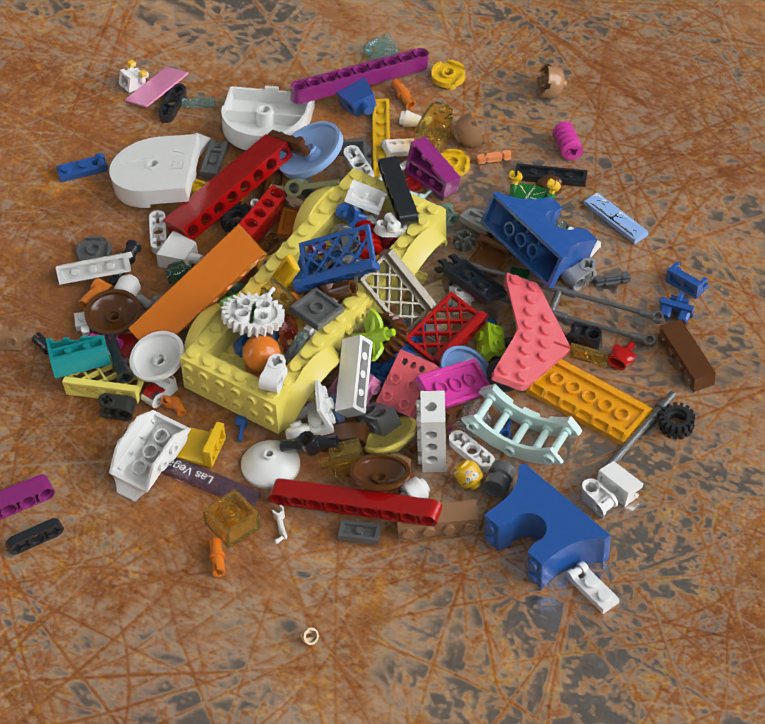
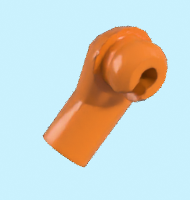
(173, 403)

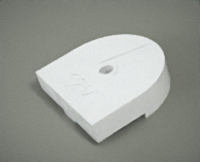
(255, 112)
(156, 170)

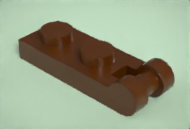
(296, 144)

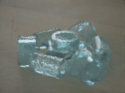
(382, 45)

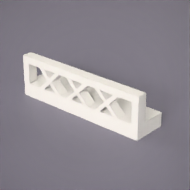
(94, 268)

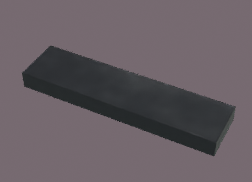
(568, 176)

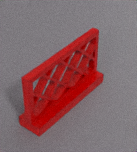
(460, 337)

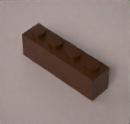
(686, 355)

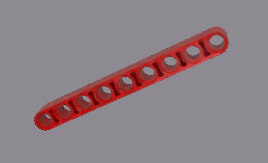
(356, 502)

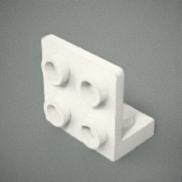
(320, 412)

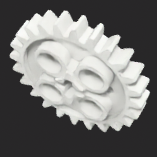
(267, 316)

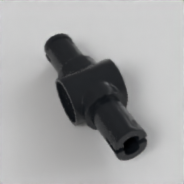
(309, 443)

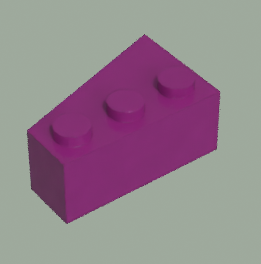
(431, 168)

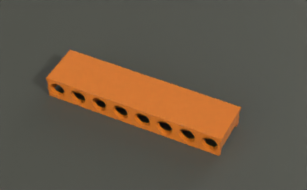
(201, 285)

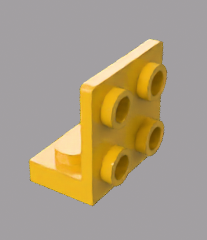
(203, 446)

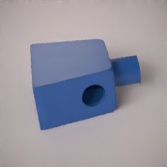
(357, 98)

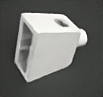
(176, 249)

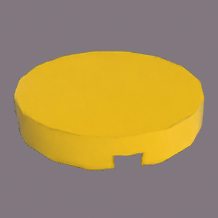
(458, 160)

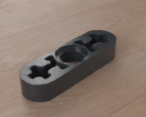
(164, 116)
(23, 541)

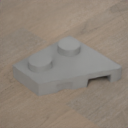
(472, 219)

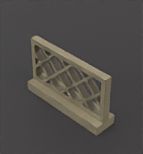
(407, 280)

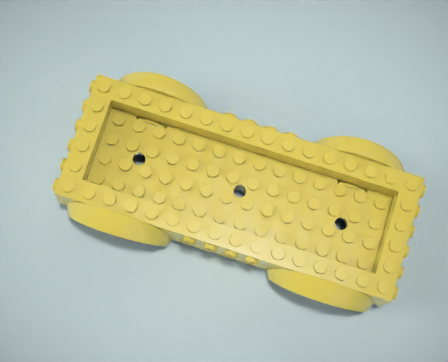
(209, 356)

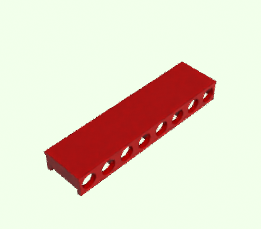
(228, 185)
(264, 214)

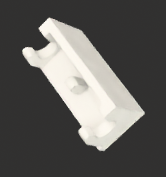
(365, 197)
(619, 482)

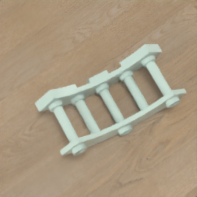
(528, 419)

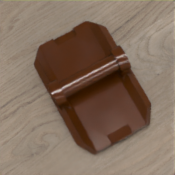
(491, 254)

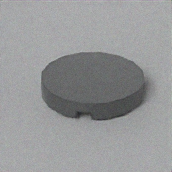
(93, 248)

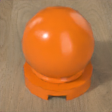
(256, 353)

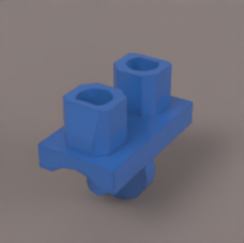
(350, 213)
(677, 305)

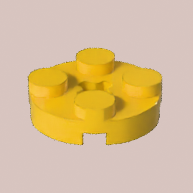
(440, 77)

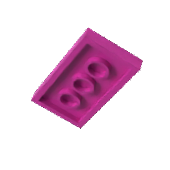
(458, 381)

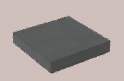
(316, 309)

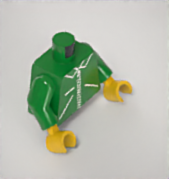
(528, 191)

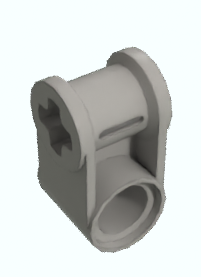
(580, 274)

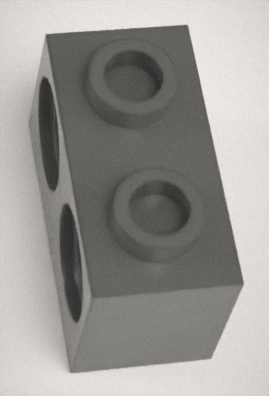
(380, 418)

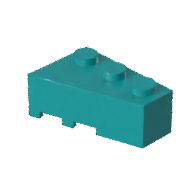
(77, 355)

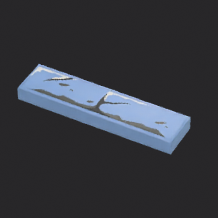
(616, 218)

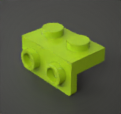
(490, 341)

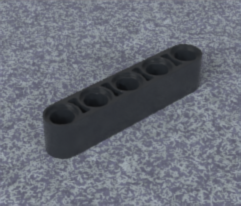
(398, 190)

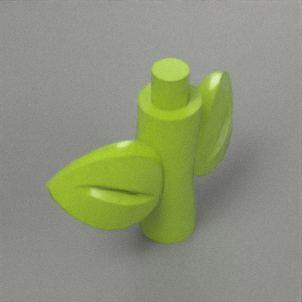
(376, 333)

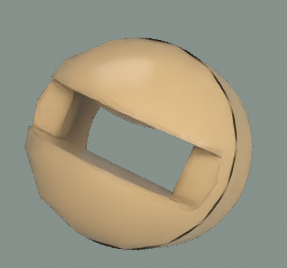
(312, 639)

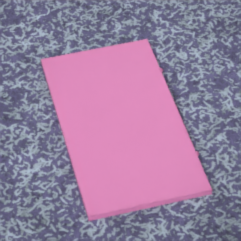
(156, 86)

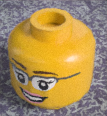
(468, 474)

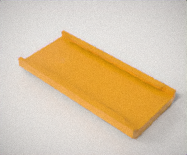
(590, 401)

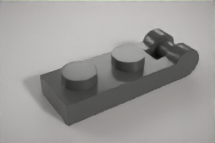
(214, 158)

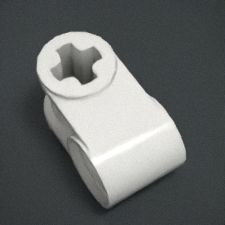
(273, 374)
(599, 498)

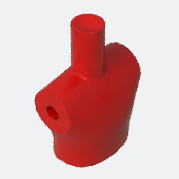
(622, 356)

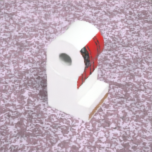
(154, 392)

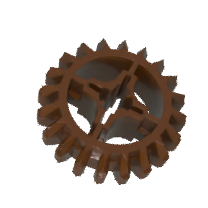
(396, 342)

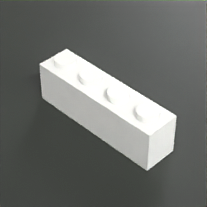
(353, 376)

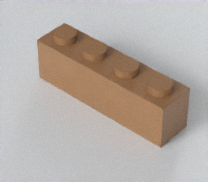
(454, 518)

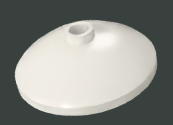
(153, 350)
(264, 470)

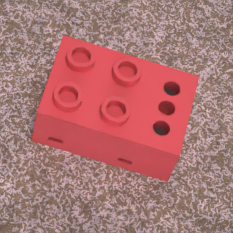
(400, 386)

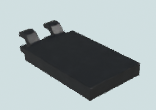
(471, 279)

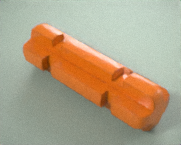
(492, 157)

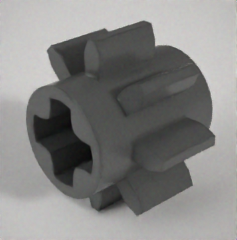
(464, 240)

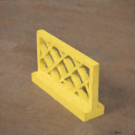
(93, 388)

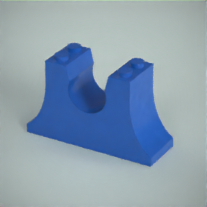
(531, 235)
(545, 514)

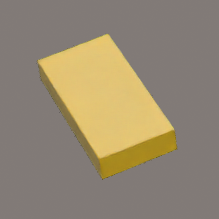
(286, 271)

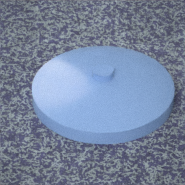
(324, 143)

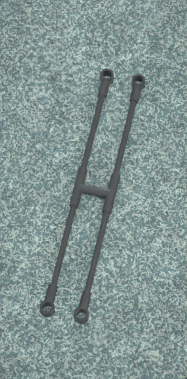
(558, 291)

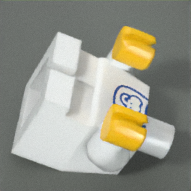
(132, 77)

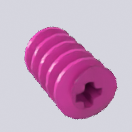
(567, 141)

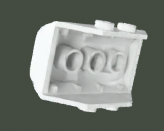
(145, 452)

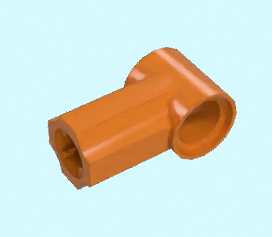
(97, 286)

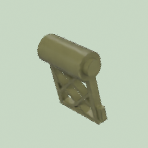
(300, 186)

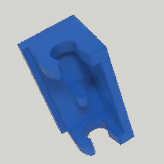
(686, 282)

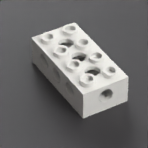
(431, 431)

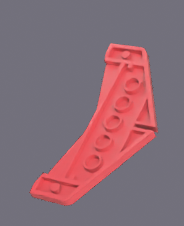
(537, 340)

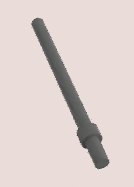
(642, 428)

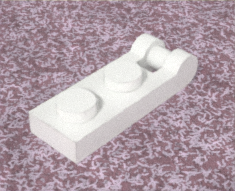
(592, 587)

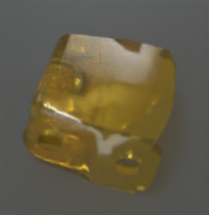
(430, 125)

